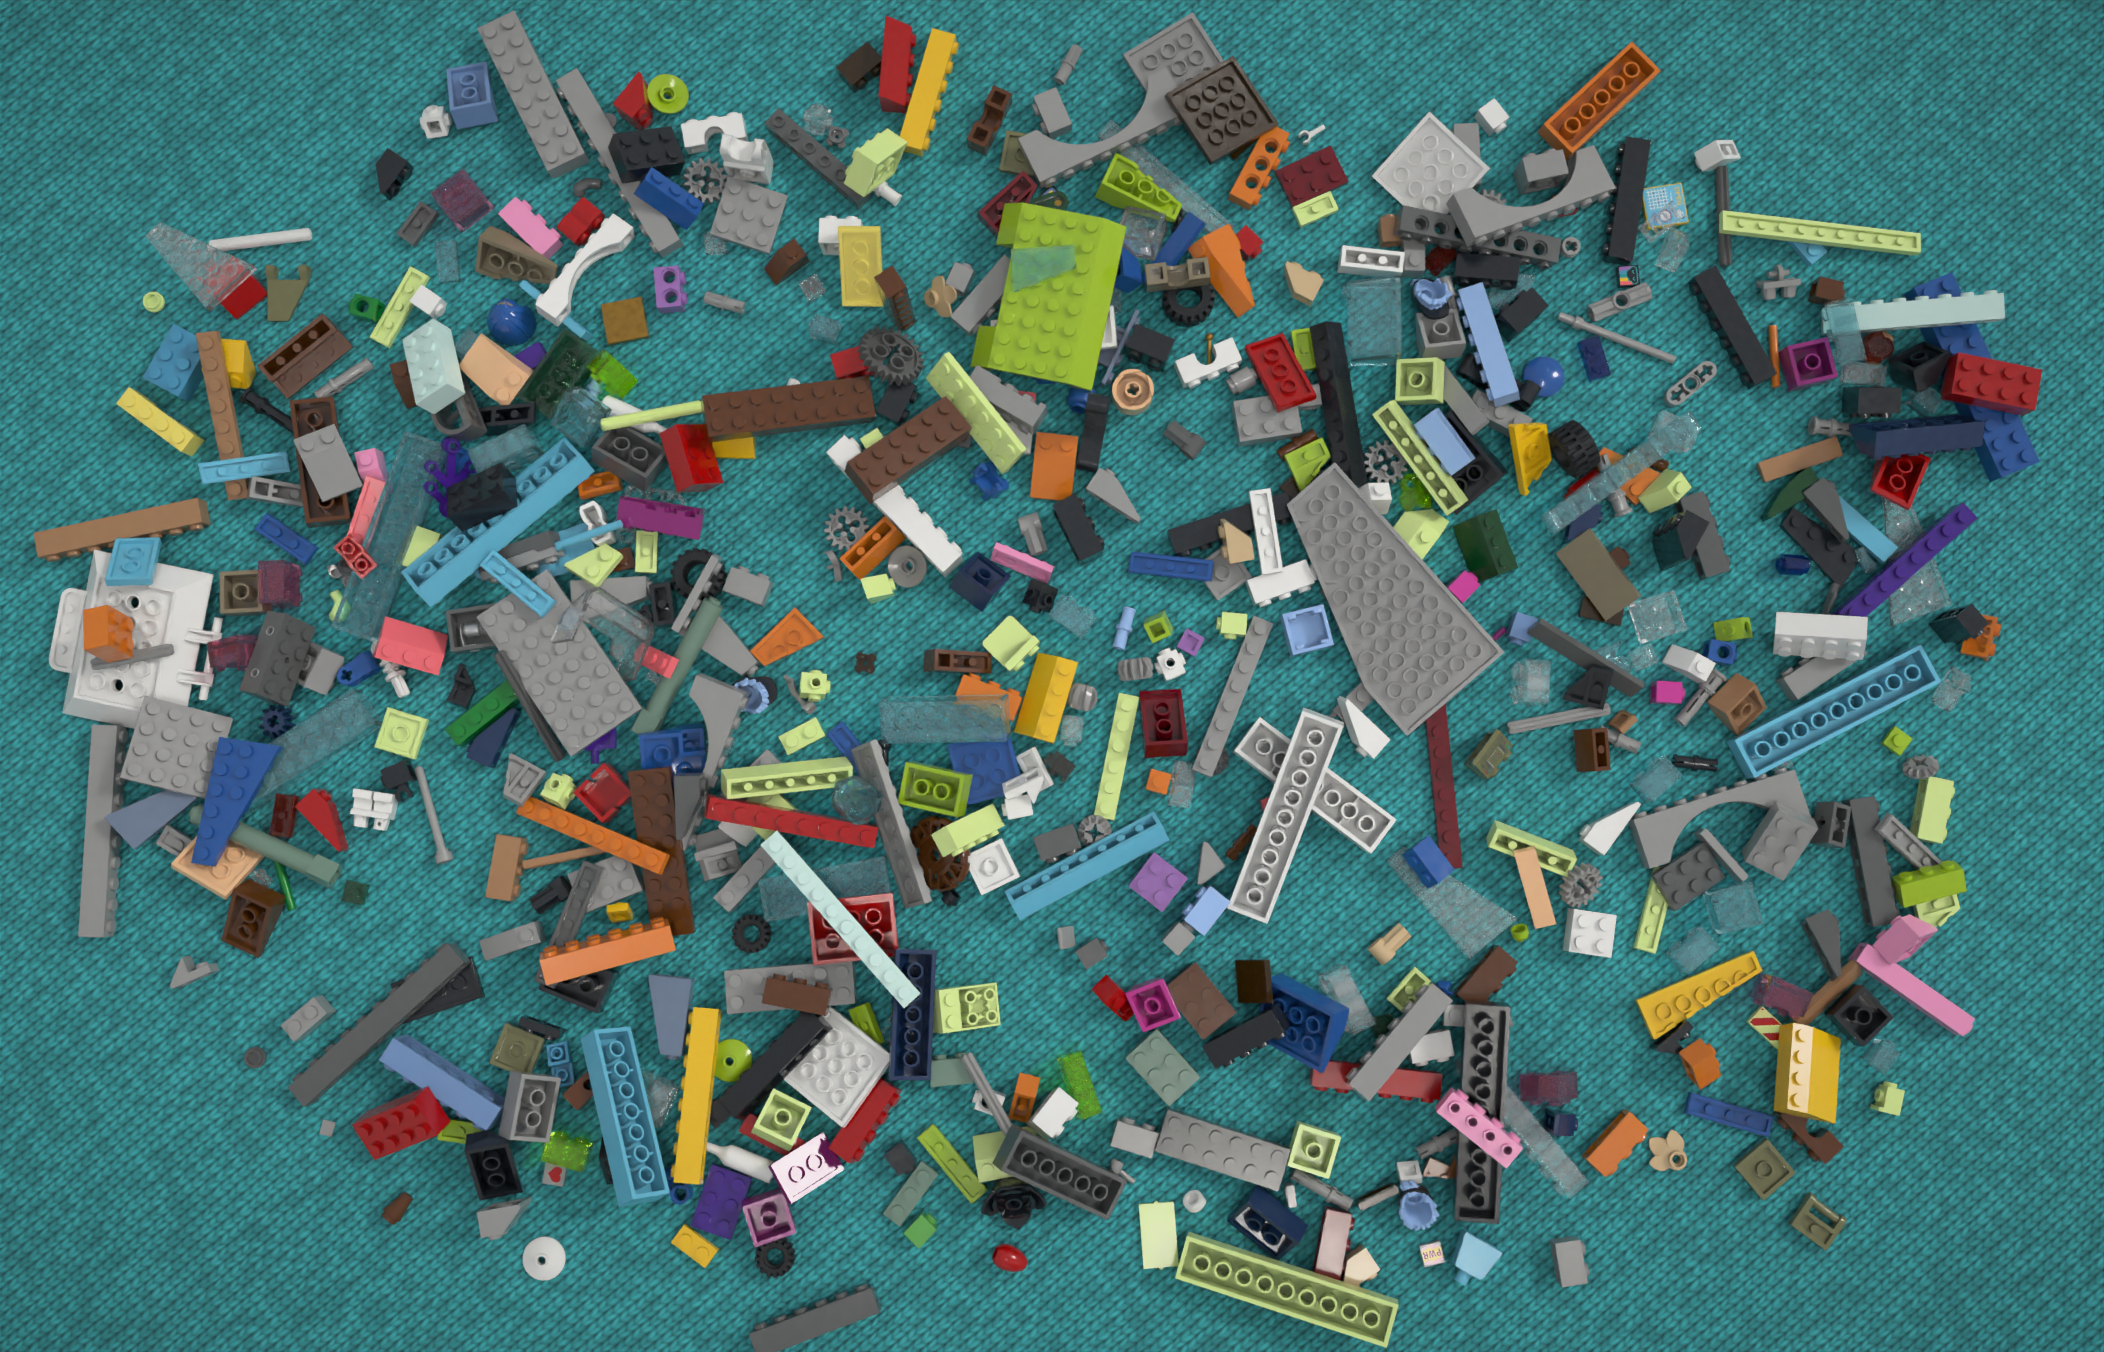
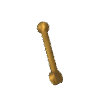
(1208, 337)

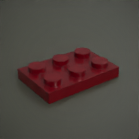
(1311, 176)

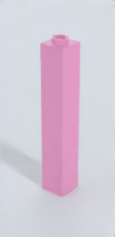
(1913, 990)

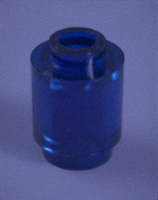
(1792, 564)

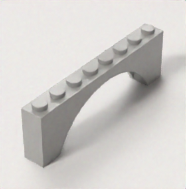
(1058, 160)
(1484, 219)
(721, 709)
(1659, 830)

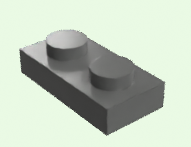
(417, 224)

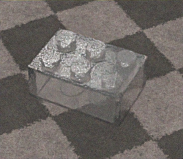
(1341, 988)

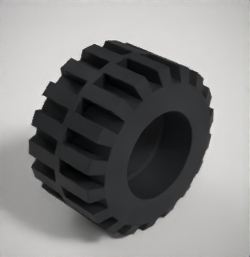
(1188, 315)
(1574, 448)
(683, 567)

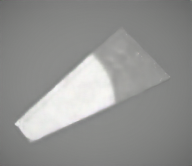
(201, 267)
(1925, 589)
(1459, 910)

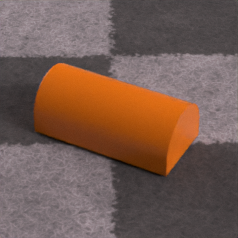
(599, 485)

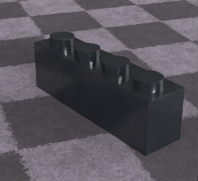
(1246, 1036)

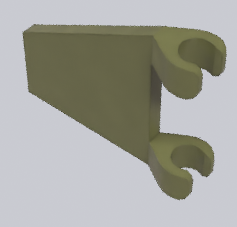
(284, 294)

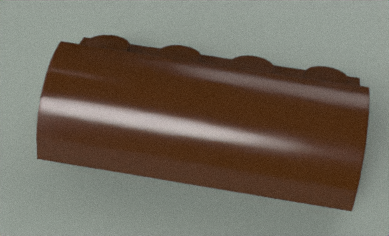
(305, 356)

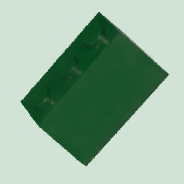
(1485, 546)

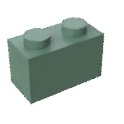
(949, 1070)

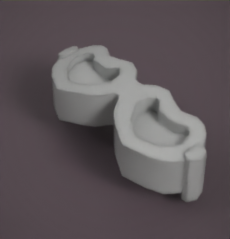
(835, 564)
(334, 573)

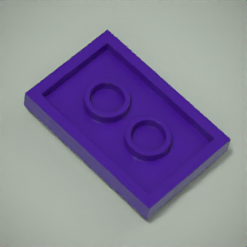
(721, 1201)

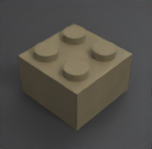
(240, 594)

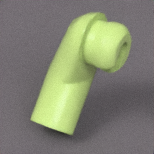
(336, 597)

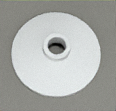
(551, 1251)

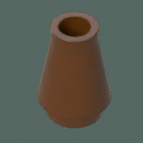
(396, 1209)

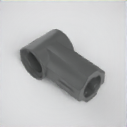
(1189, 443)

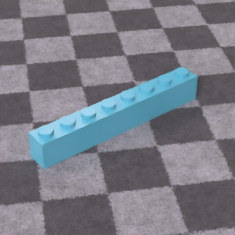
(1086, 865)

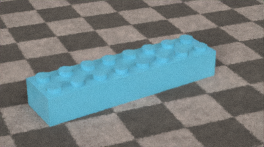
(624, 1116)

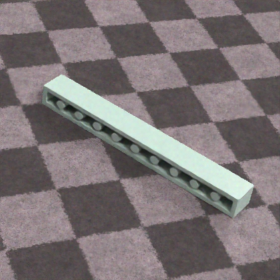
(840, 919)

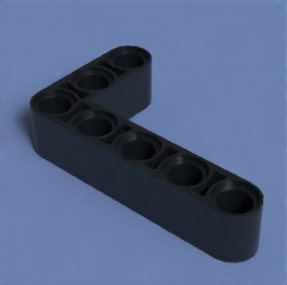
(1093, 434)

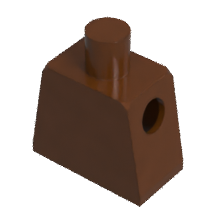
(578, 1094)

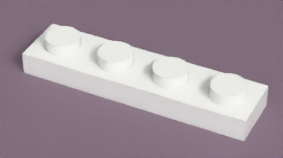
(1265, 531)

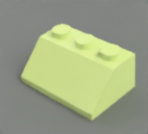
(985, 1150)

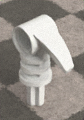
(394, 675)

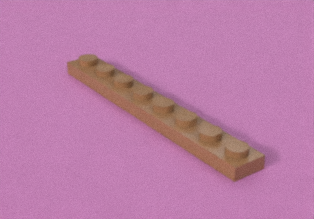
(221, 406)

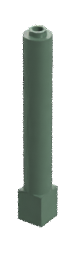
(653, 715)
(314, 867)

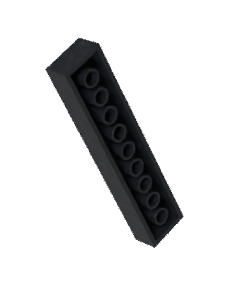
(1484, 1082)

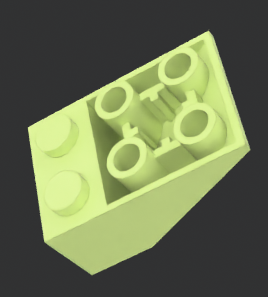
(965, 1008)

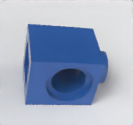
(1710, 652)

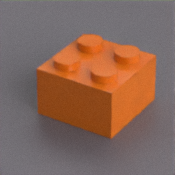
(108, 633)

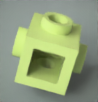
(814, 685)
(559, 790)

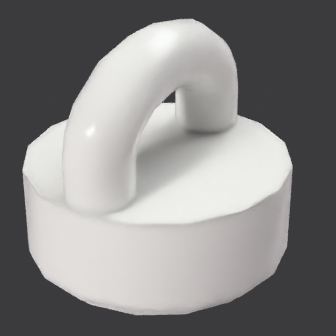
(1194, 1201)

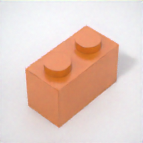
(1700, 1063)

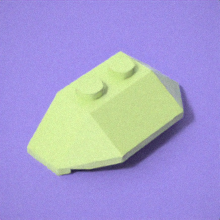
(1421, 529)

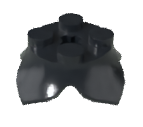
(1013, 1200)

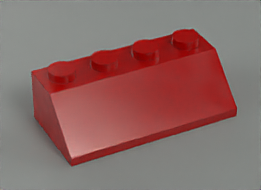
(896, 66)

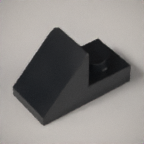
(1669, 1041)

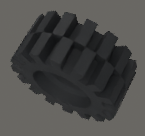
(740, 940)
(779, 1269)

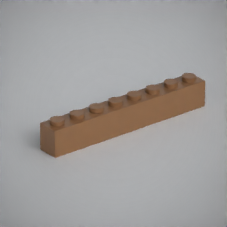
(102, 532)

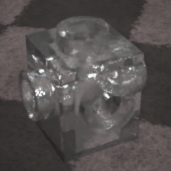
(813, 124)

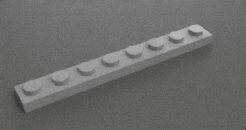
(1232, 696)

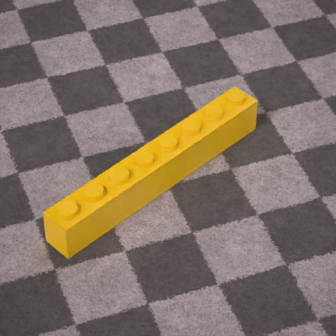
(697, 1096)

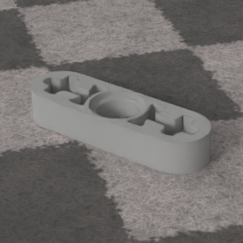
(1682, 397)

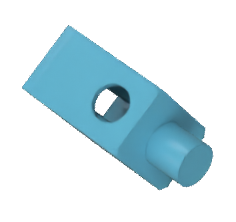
(1473, 1257)

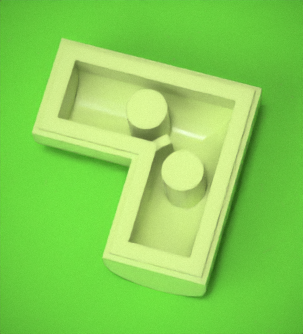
(1407, 988)

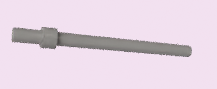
(1579, 323)

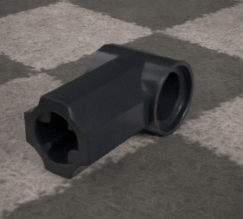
(556, 893)

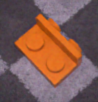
(1983, 645)

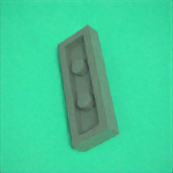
(910, 1193)

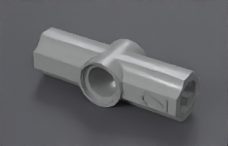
(1629, 297)

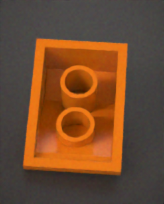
(1053, 466)

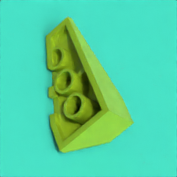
(1128, 186)

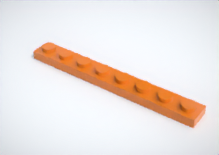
(594, 834)

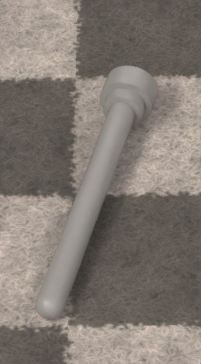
(443, 854)

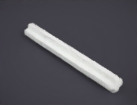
(262, 239)

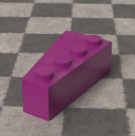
(661, 517)

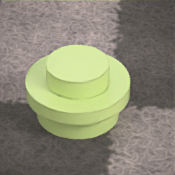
(153, 302)

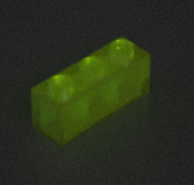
(1079, 1084)

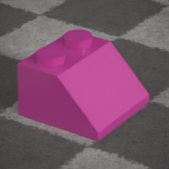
(1152, 1004)

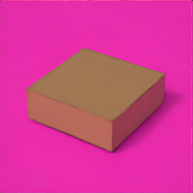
(1622, 721)

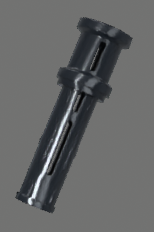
(262, 406)

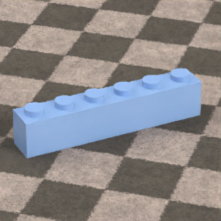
(1488, 345)

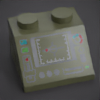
(1489, 754)

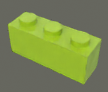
(1929, 883)

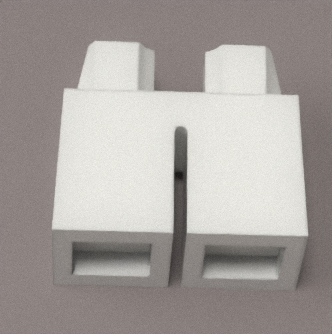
(373, 804)

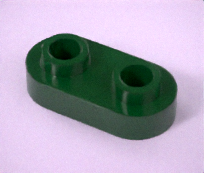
(1049, 199)

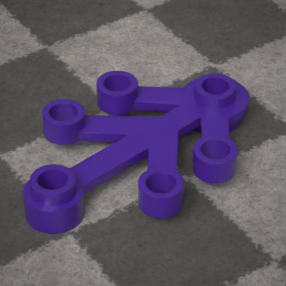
(450, 477)

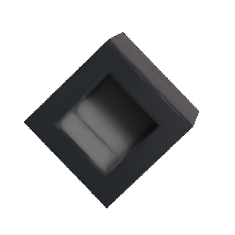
(901, 1158)

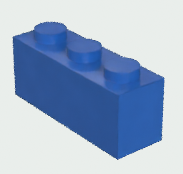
(668, 198)

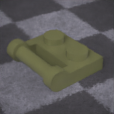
(1812, 1226)

